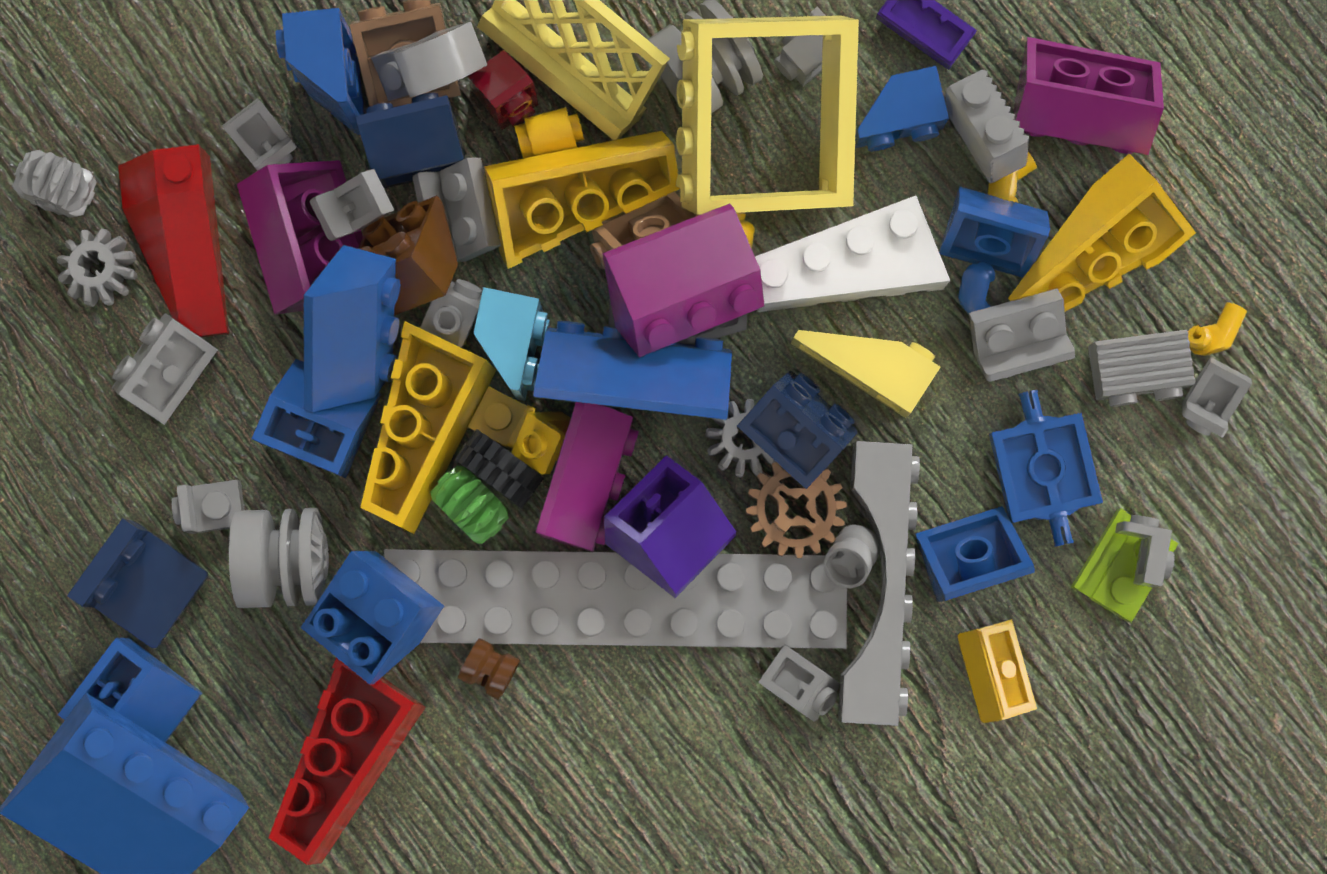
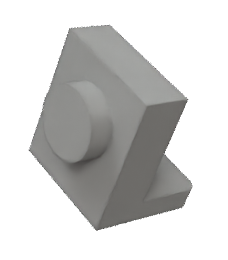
(260, 136)
(352, 205)
(455, 313)
(1214, 398)
(1154, 558)

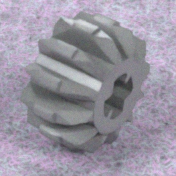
(54, 183)
(91, 249)
(727, 446)

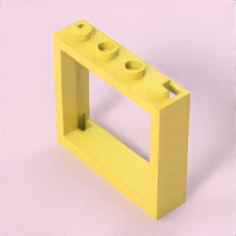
(837, 111)

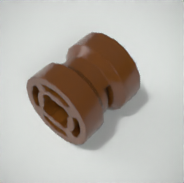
(488, 669)

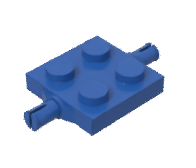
(1045, 468)

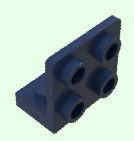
(799, 427)
(139, 582)

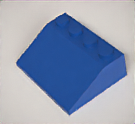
(609, 372)
(123, 797)

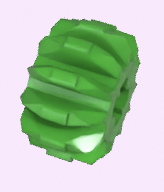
(469, 504)

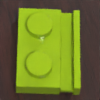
(1111, 571)

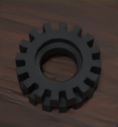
(499, 468)

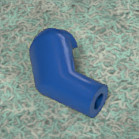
(975, 286)

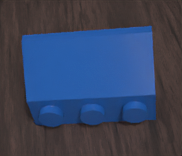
(324, 61)
(349, 329)

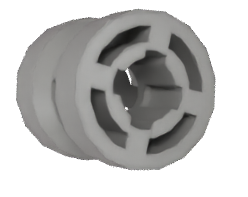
(852, 556)

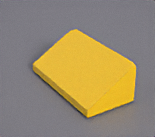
(996, 671)

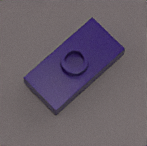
(928, 28)

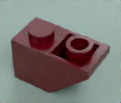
(505, 90)

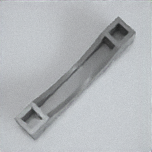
(882, 487)

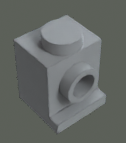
(801, 55)

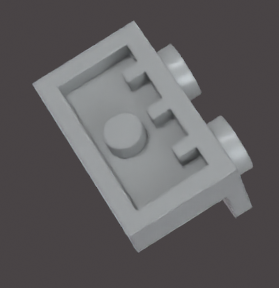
(466, 206)
(1021, 335)
(162, 367)

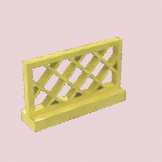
(564, 68)

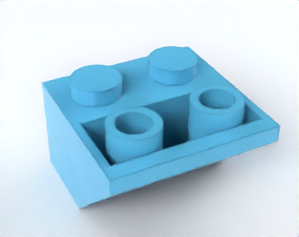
(509, 332)

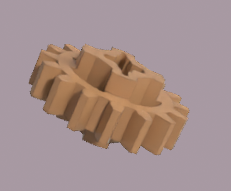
(775, 531)

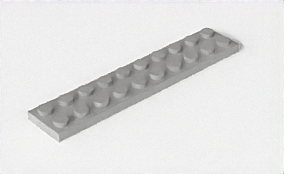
(611, 602)

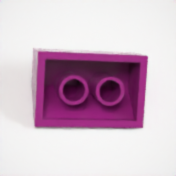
(1089, 96)
(286, 229)
(682, 280)
(587, 476)

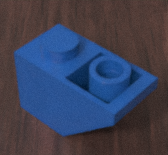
(906, 107)

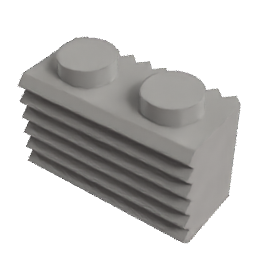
(987, 126)
(1141, 366)

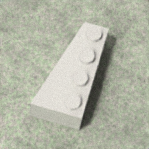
(861, 258)

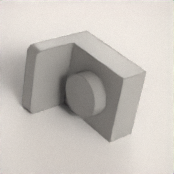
(207, 506)
(800, 684)

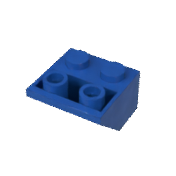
(318, 438)
(371, 615)
(138, 689)

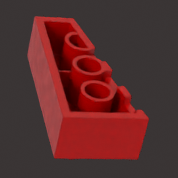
(341, 760)

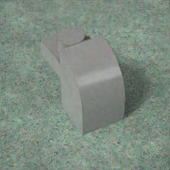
(430, 62)

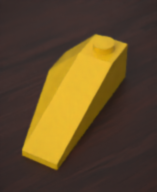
(1113, 230)

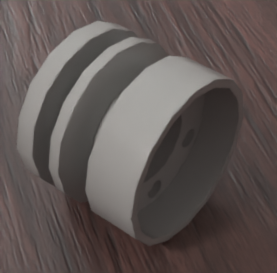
(730, 57)
(270, 558)

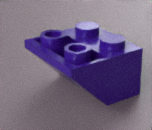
(668, 527)

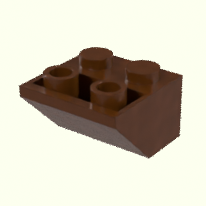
(422, 249)

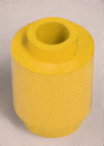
(549, 133)

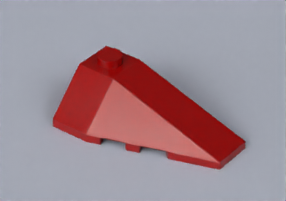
(175, 224)

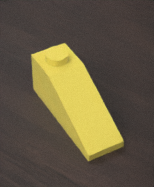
(879, 367)

